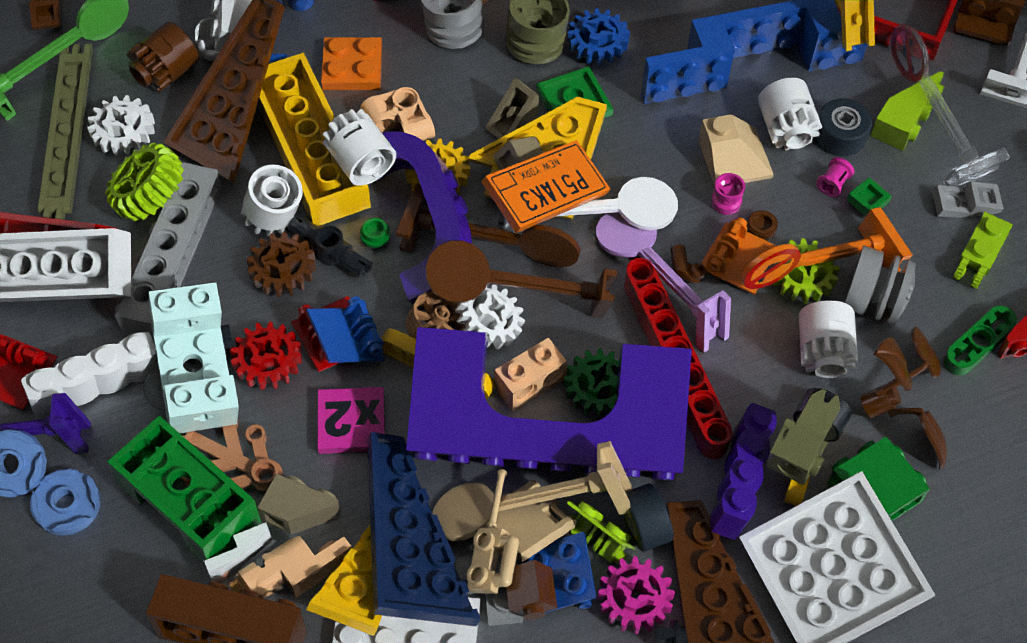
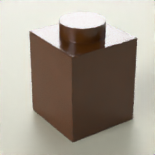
(532, 590)

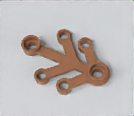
(232, 456)

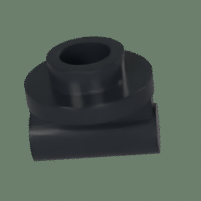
(674, 634)

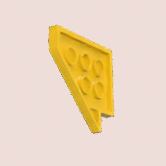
(575, 120)

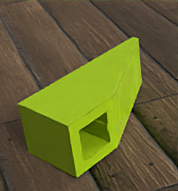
(902, 113)

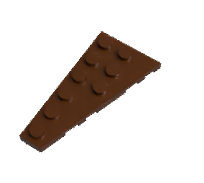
(223, 106)
(710, 591)

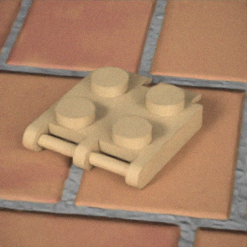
(534, 524)

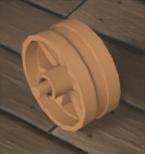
(438, 318)

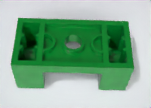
(206, 510)

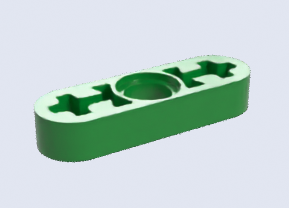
(976, 352)

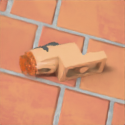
(291, 565)

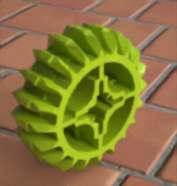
(144, 182)

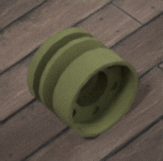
(537, 29)

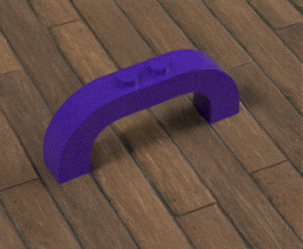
(442, 199)

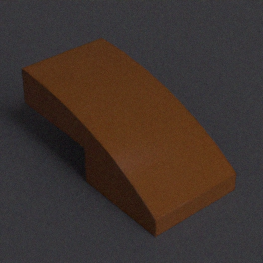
(45, 14)

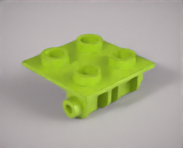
(618, 538)

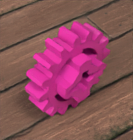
(650, 600)

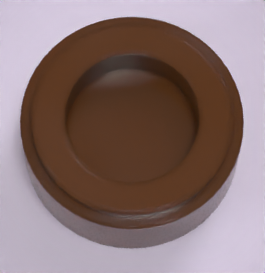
(762, 224)

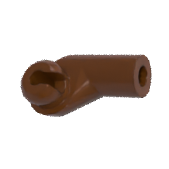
(689, 272)

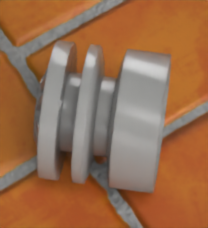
(453, 22)
(880, 285)

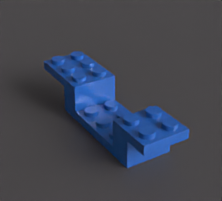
(722, 37)

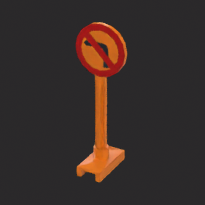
(782, 259)

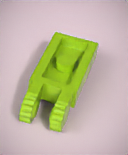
(983, 247)

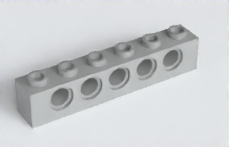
(202, 187)

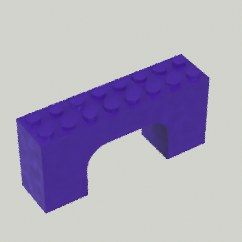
(456, 421)

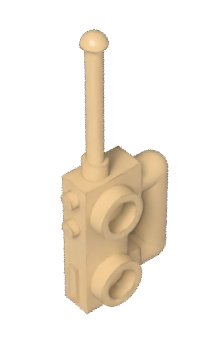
(488, 543)

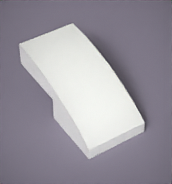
(248, 545)

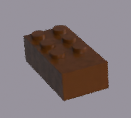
(213, 614)

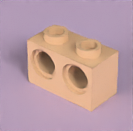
(530, 374)

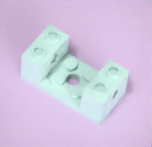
(185, 328)

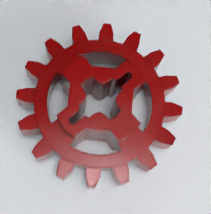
(266, 355)

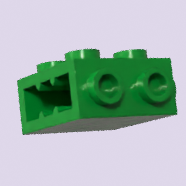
(888, 473)

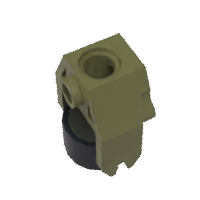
(801, 442)

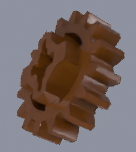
(281, 264)

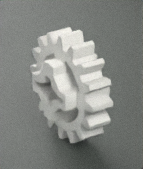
(121, 125)
(491, 315)

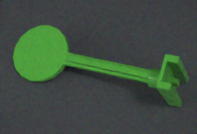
(94, 22)

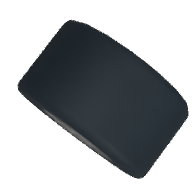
(844, 127)
(648, 518)

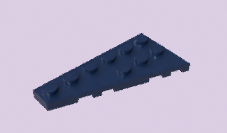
(408, 546)

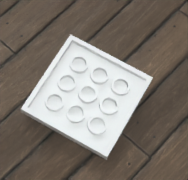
(837, 565)

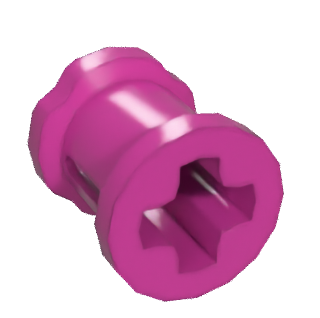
(835, 177)

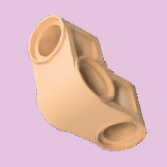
(389, 113)

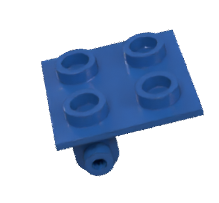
(347, 333)
(570, 570)

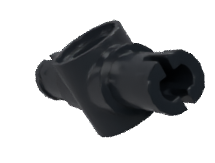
(322, 236)

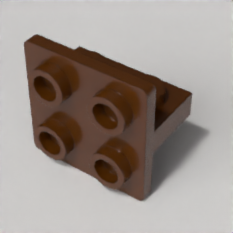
(989, 19)

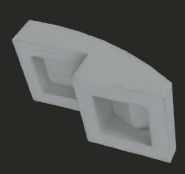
(967, 201)

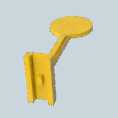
(856, 22)

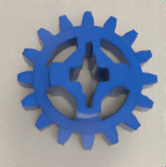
(598, 36)

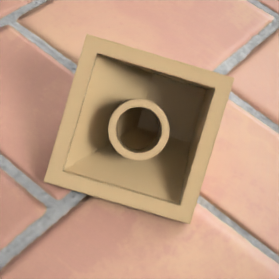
(733, 148)

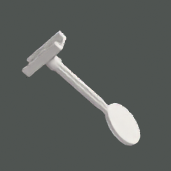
(1011, 86)
(641, 202)

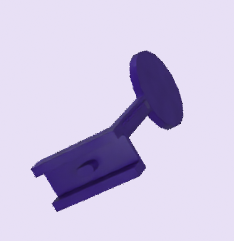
(64, 421)

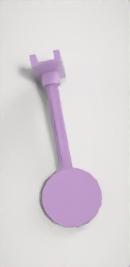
(624, 240)

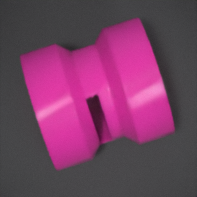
(728, 193)

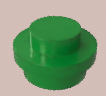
(375, 233)

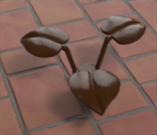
(886, 397)

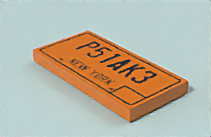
(545, 186)

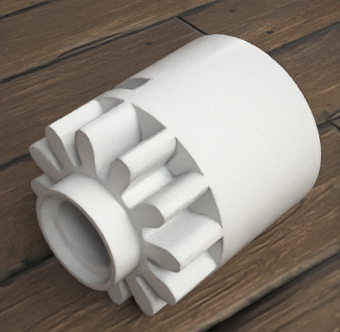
(789, 113)
(359, 147)
(271, 198)
(828, 338)

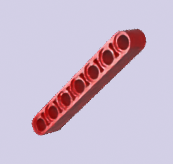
(664, 316)

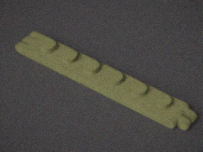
(65, 132)

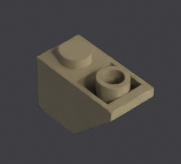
(296, 507)

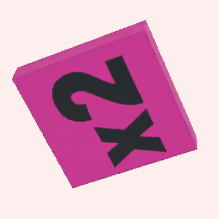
(348, 418)

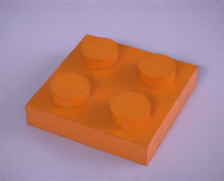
(352, 63)

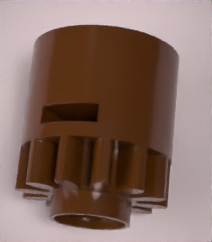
(162, 57)

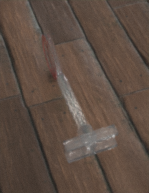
(913, 63)

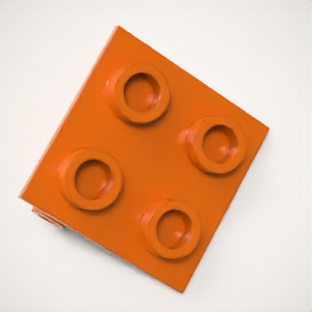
(733, 252)

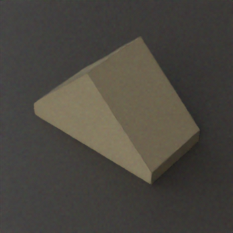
(515, 109)

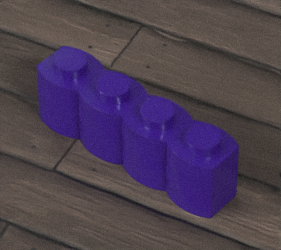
(743, 471)

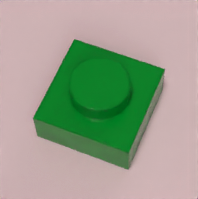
(868, 196)

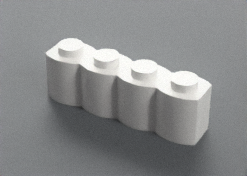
(99, 372)

